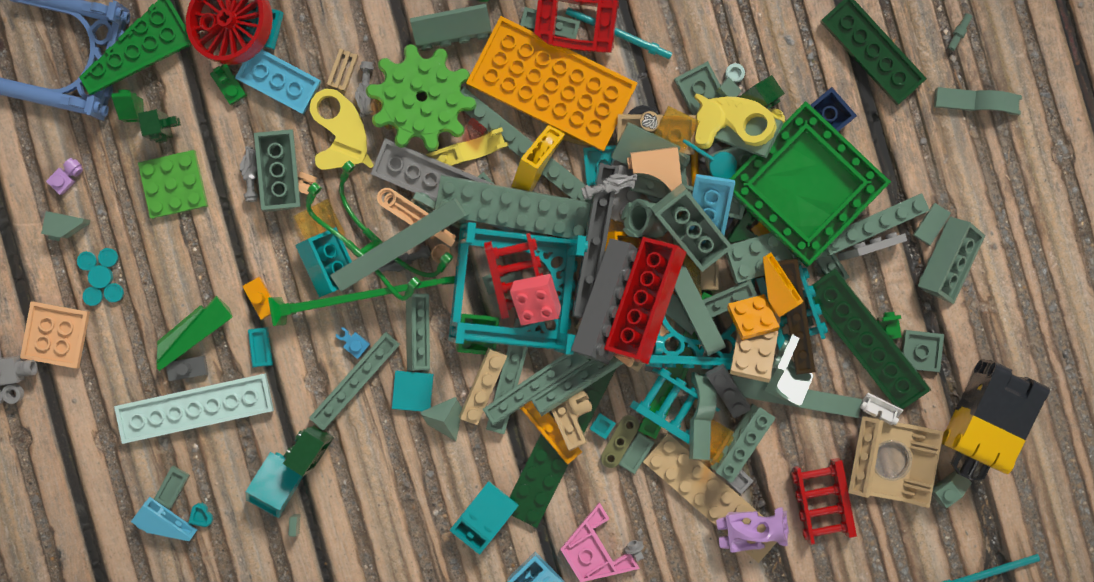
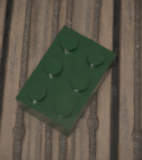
(308, 450)

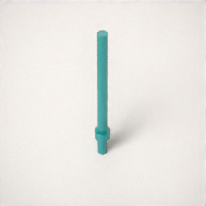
(653, 48)
(998, 569)

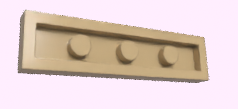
(483, 386)

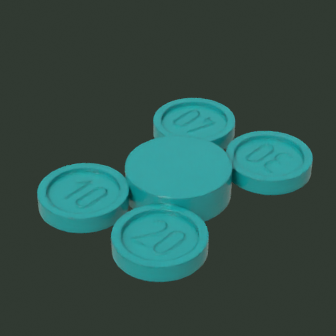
(100, 276)

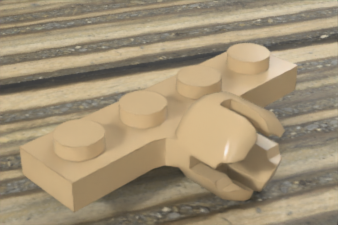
(567, 419)

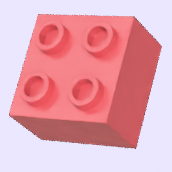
(535, 299)

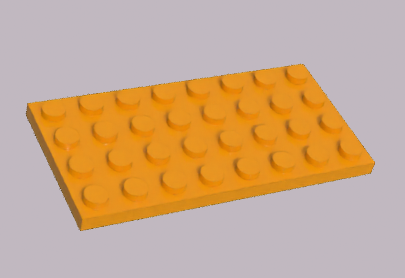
(551, 84)

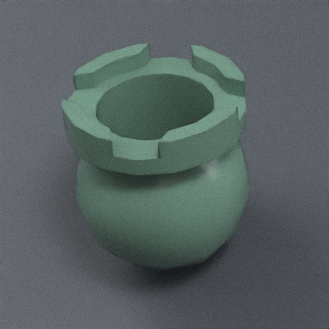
(641, 220)

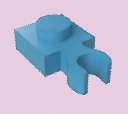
(354, 344)

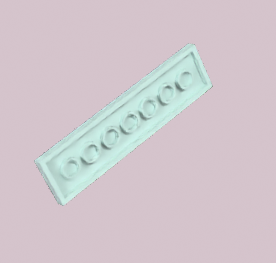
(194, 408)

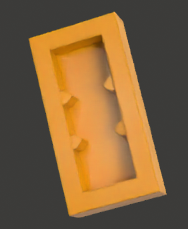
(258, 296)

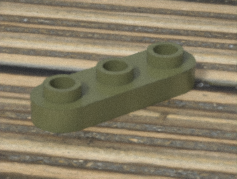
(626, 434)

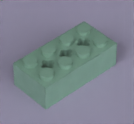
(693, 215)

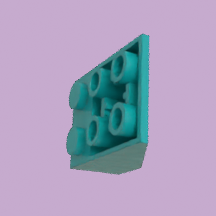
(484, 517)

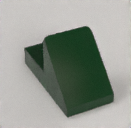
(739, 231)

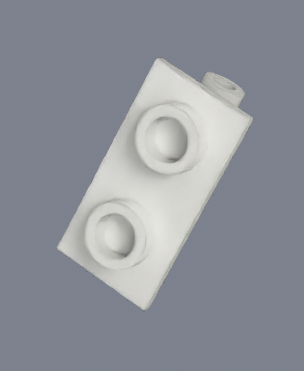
(888, 412)

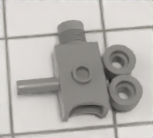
(11, 372)

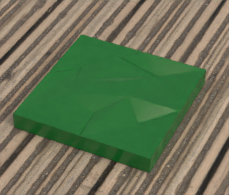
(808, 184)

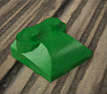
(472, 346)

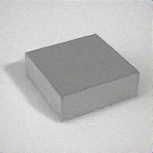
(741, 482)

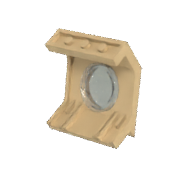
(895, 461)

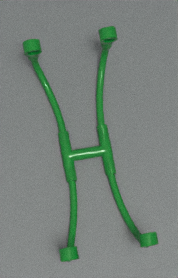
(414, 283)

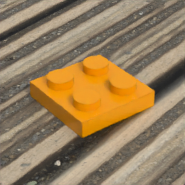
(753, 317)

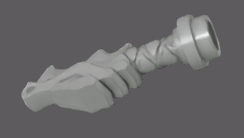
(360, 95)
(248, 169)
(614, 183)

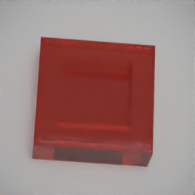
(475, 125)

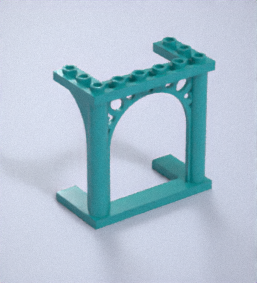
(556, 339)

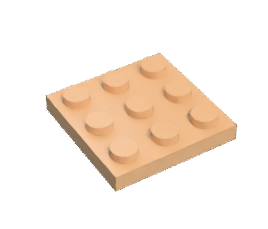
(54, 334)

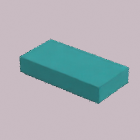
(260, 347)

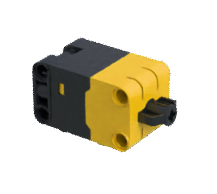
(993, 419)

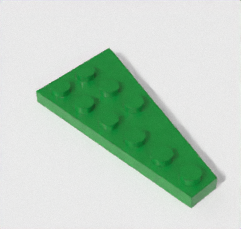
(144, 43)

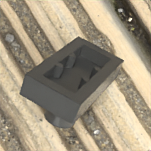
(187, 368)

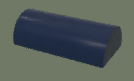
(834, 109)

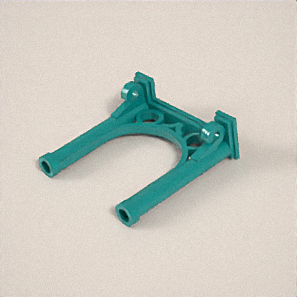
(671, 358)

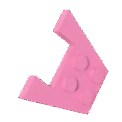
(587, 553)

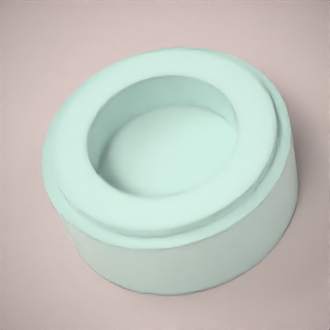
(735, 72)

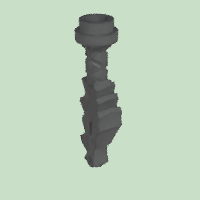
(424, 252)

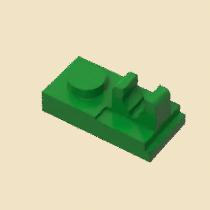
(228, 84)

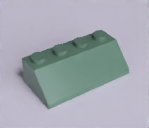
(451, 27)
(277, 170)
(951, 259)

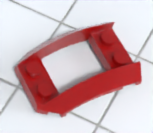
(604, 25)

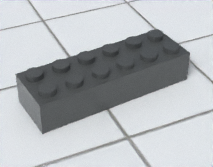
(604, 301)

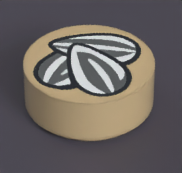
(649, 121)

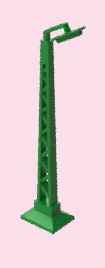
(280, 310)

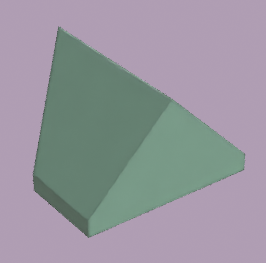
(444, 417)

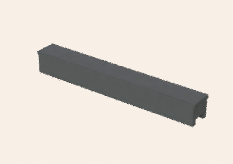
(596, 236)

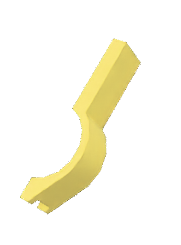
(471, 149)

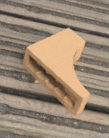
(659, 163)

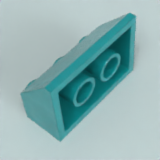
(322, 257)

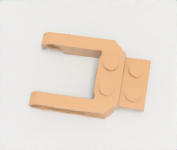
(410, 213)

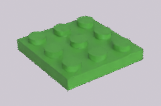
(172, 184)

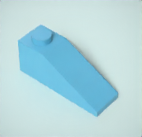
(158, 520)

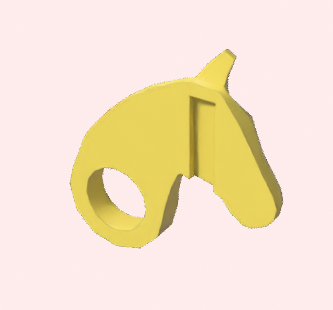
(734, 113)
(349, 133)

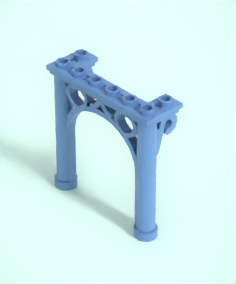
(91, 105)

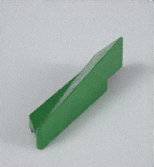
(191, 331)

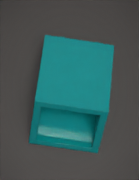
(273, 485)

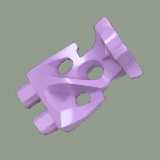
(739, 533)

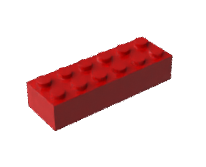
(645, 300)

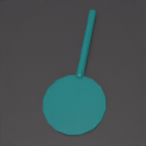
(721, 164)

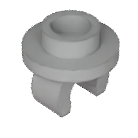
(634, 547)

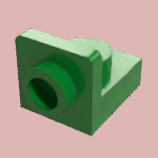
(891, 324)

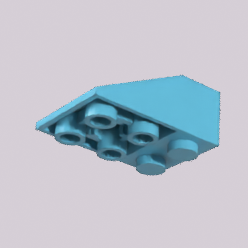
(534, 570)

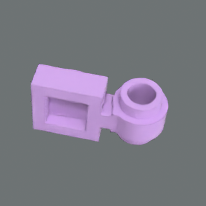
(61, 179)

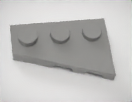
(875, 244)

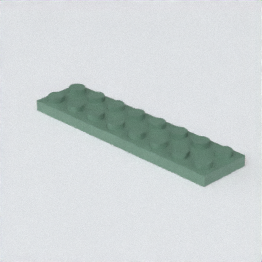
(515, 207)

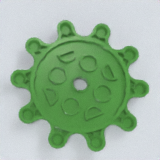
(414, 117)

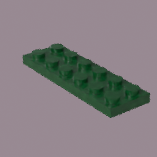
(873, 50)

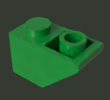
(127, 105)

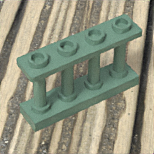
(746, 438)

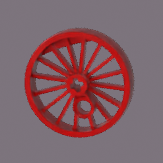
(226, 27)

